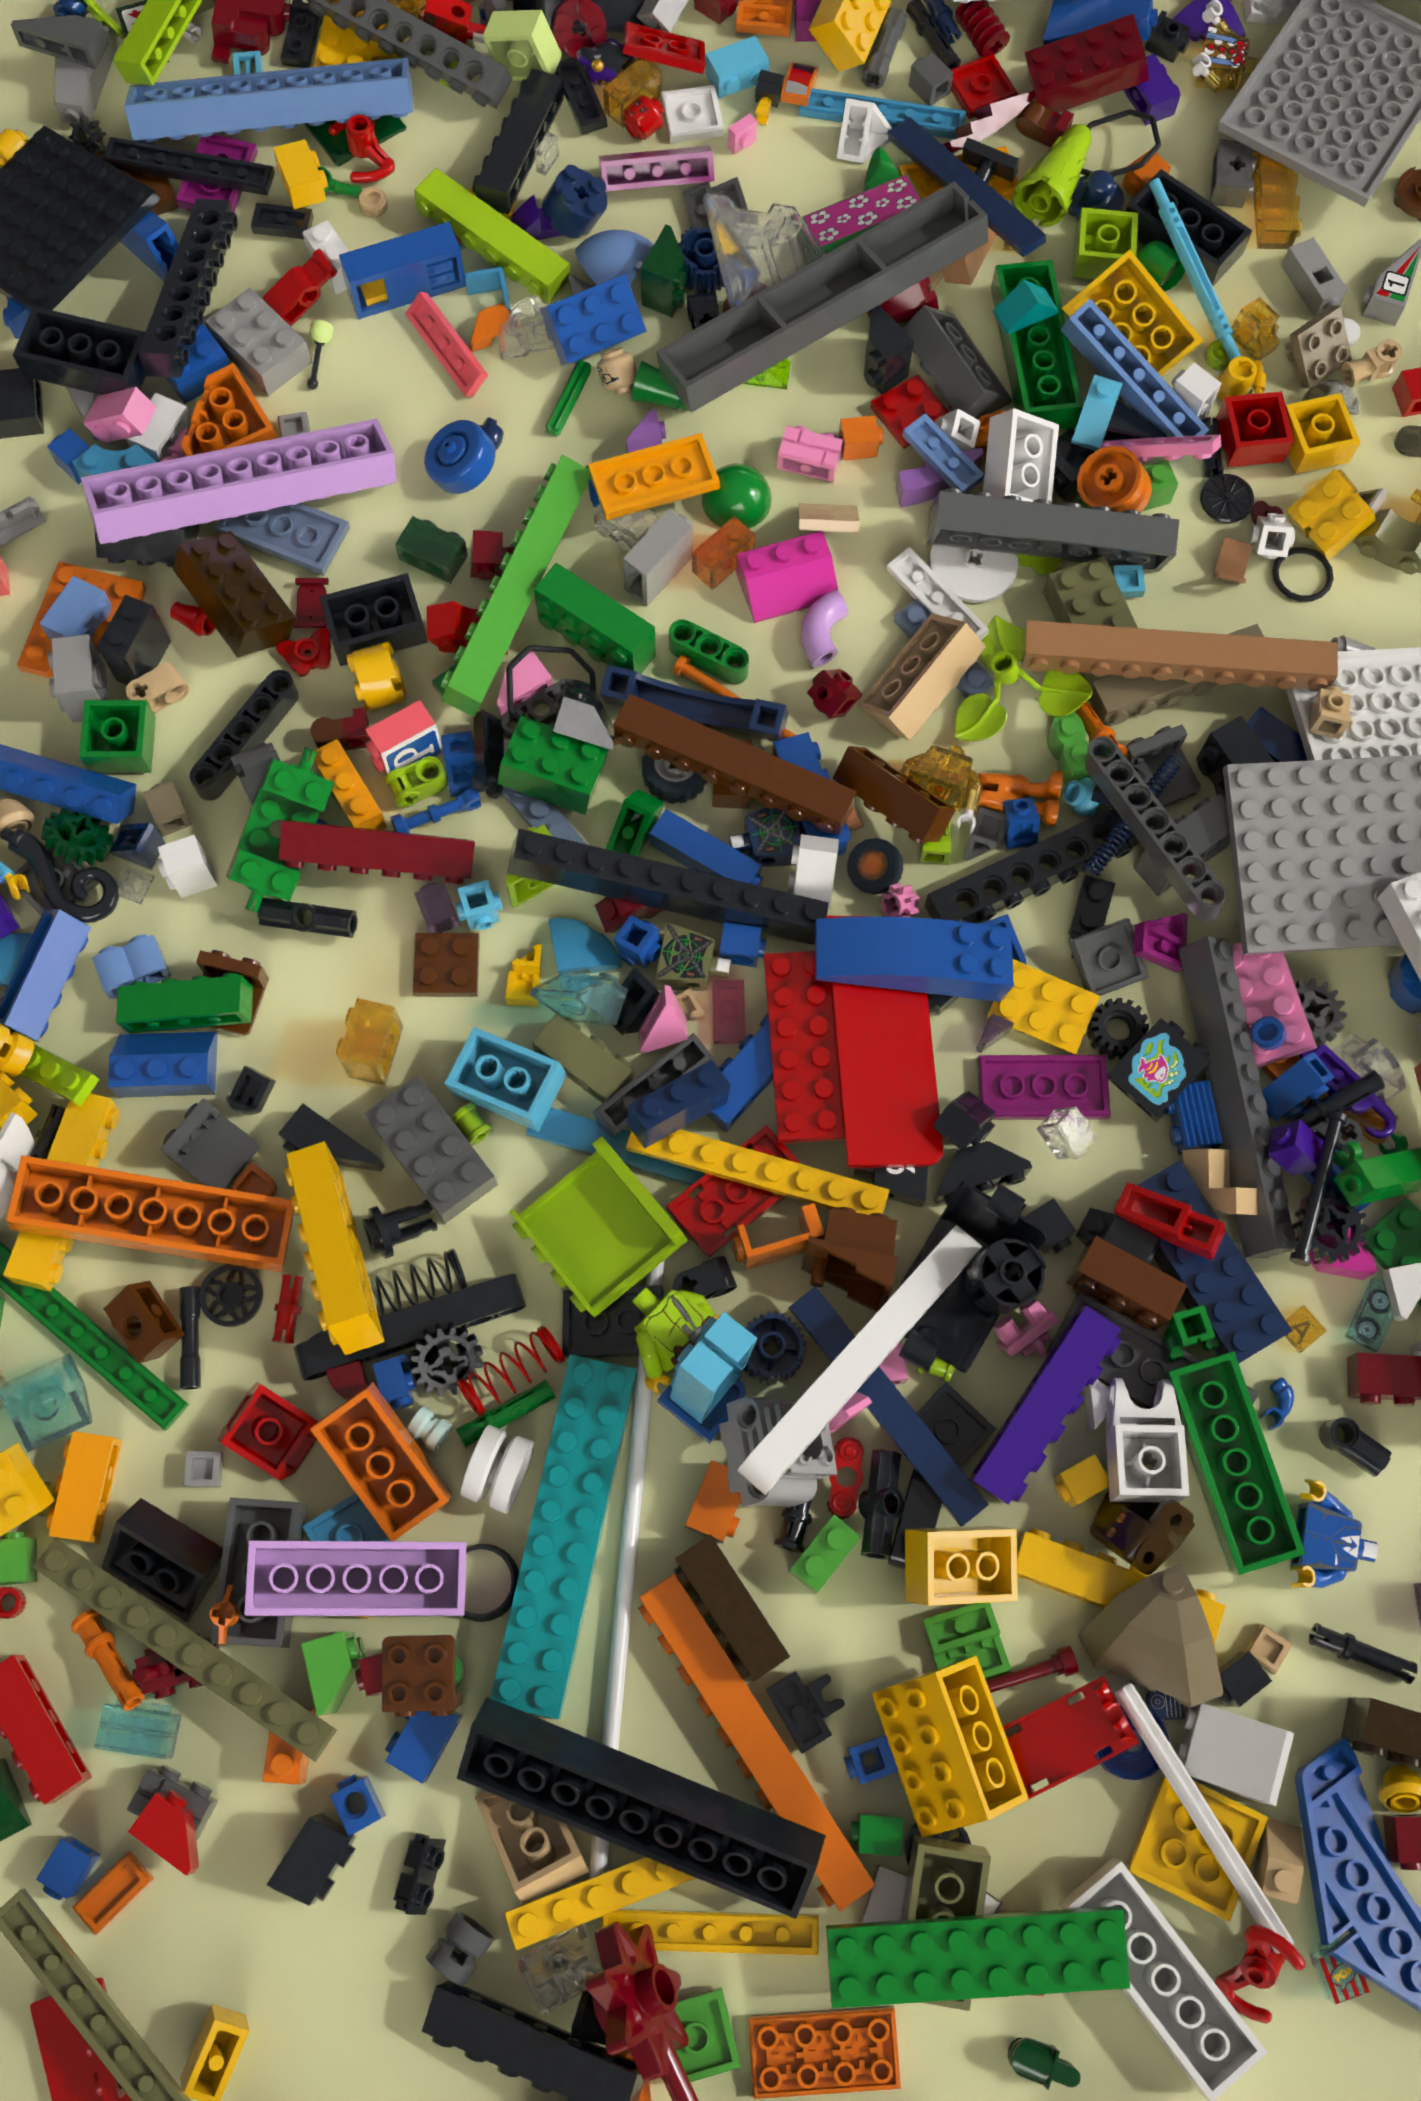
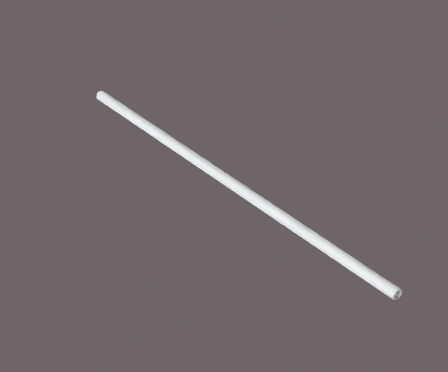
(625, 1577)

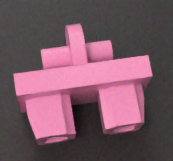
(1029, 1335)

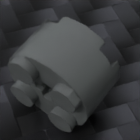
(251, 766)

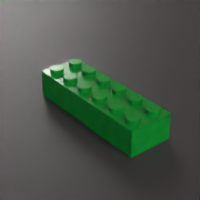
(1040, 354)
(1234, 1464)

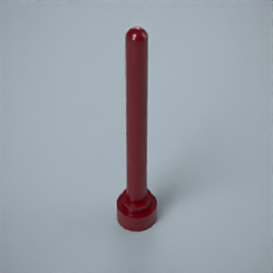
(1060, 1663)

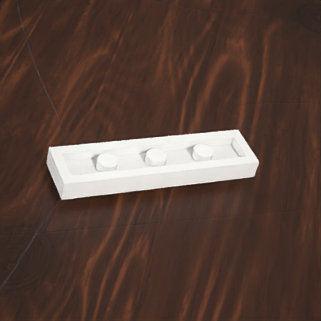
(931, 591)

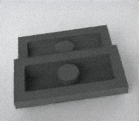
(695, 203)

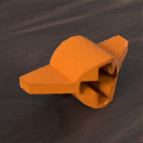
(225, 1614)

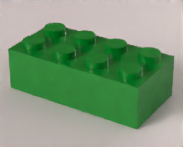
(594, 621)

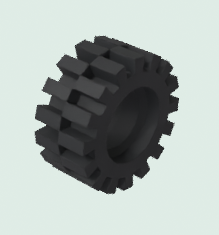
(1123, 1011)

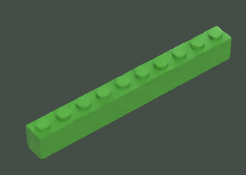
(515, 588)

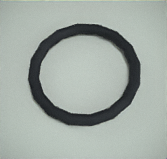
(1305, 598)

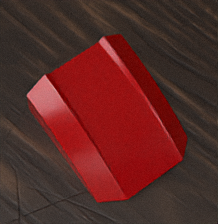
(269, 1432)

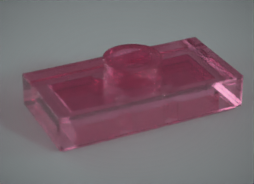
(728, 1011)

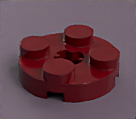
(584, 11)

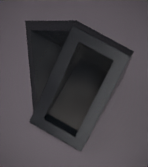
(637, 1002)

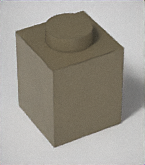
(167, 808)

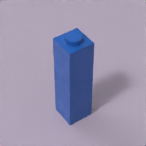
(701, 850)

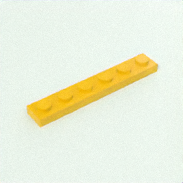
(590, 1900)

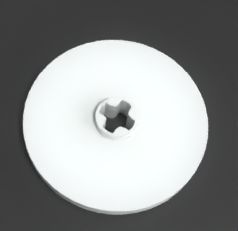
(973, 582)

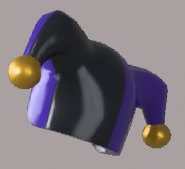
(604, 60)

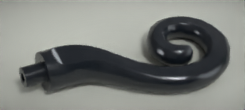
(34, 852)

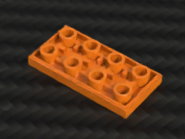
(824, 2052)

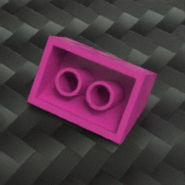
(786, 575)

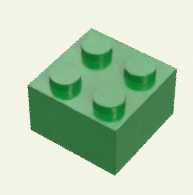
(117, 736)

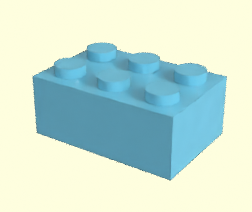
(506, 1079)

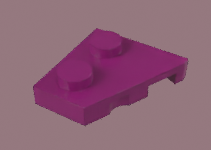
(1161, 939)

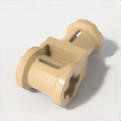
(1375, 364)

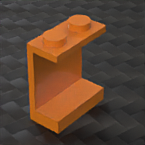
(752, 1258)

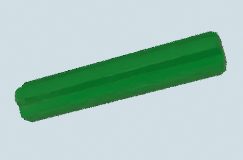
(568, 398)

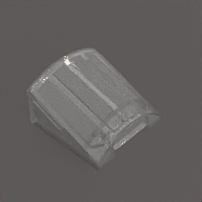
(757, 246)

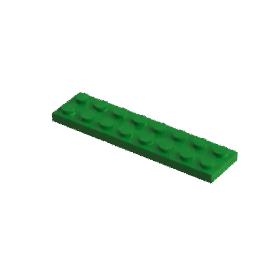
(977, 1957)

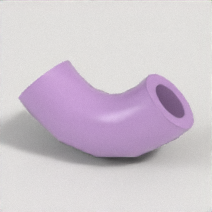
(817, 628)

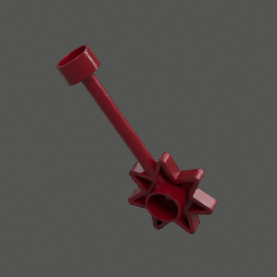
(638, 2004)

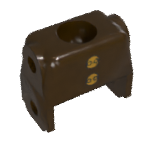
(1142, 1531)

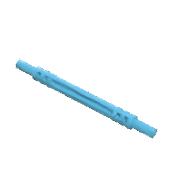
(1194, 269)

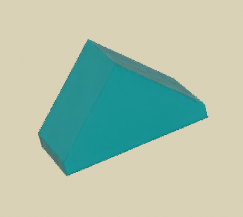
(1024, 307)

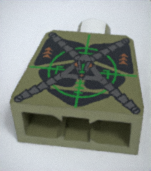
(688, 960)

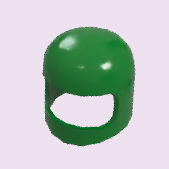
(1158, 260)

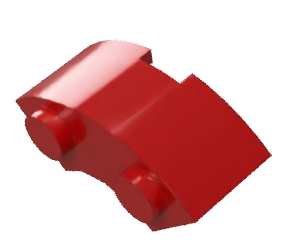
(449, 624)

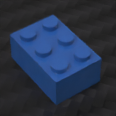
(593, 319)

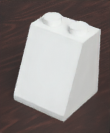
(1234, 1752)

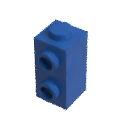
(1295, 1085)

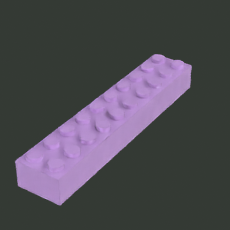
(238, 480)

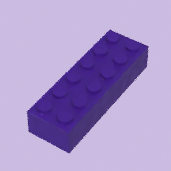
(1045, 1404)

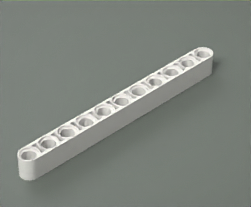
(858, 1361)

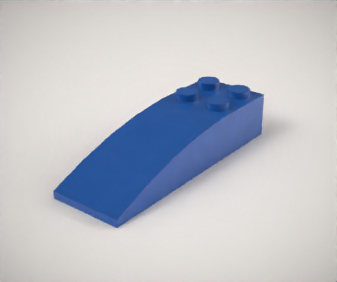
(916, 955)

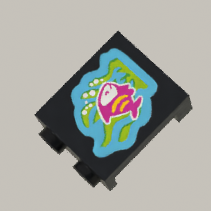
(1159, 1068)

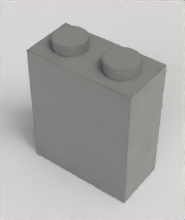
(658, 557)

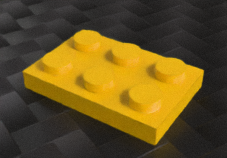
(1046, 1008)

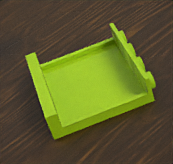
(599, 1230)

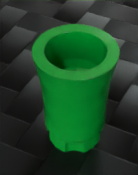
(652, 388)

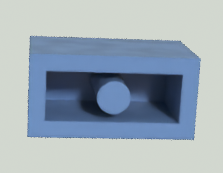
(76, 610)

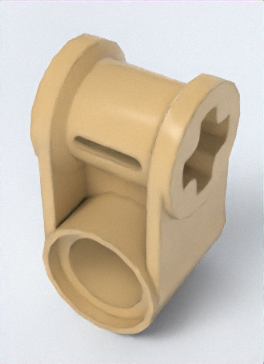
(159, 687)

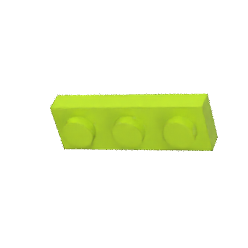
(59, 1076)

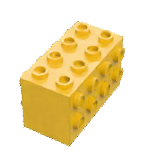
(950, 1747)

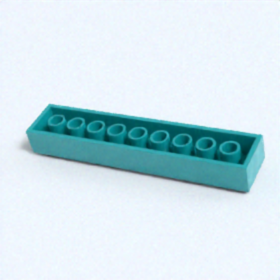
(564, 1537)

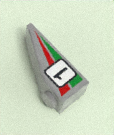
(1392, 287)

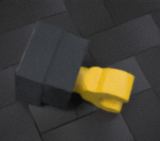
(767, 94)

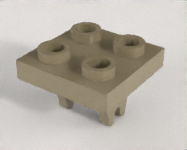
(1319, 346)

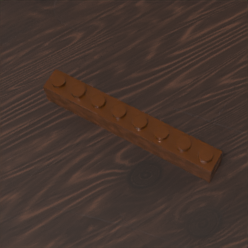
(734, 765)

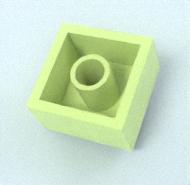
(522, 42)

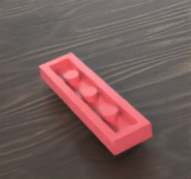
(446, 344)

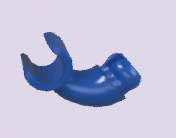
(1285, 1400)

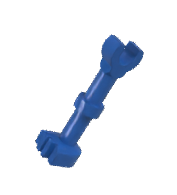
(466, 801)

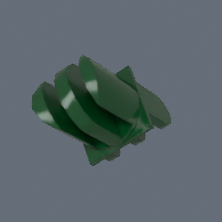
(1041, 2063)

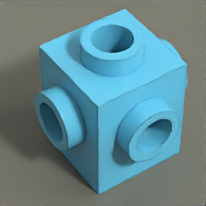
(478, 905)

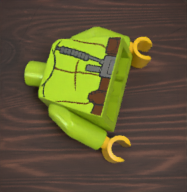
(668, 1330)

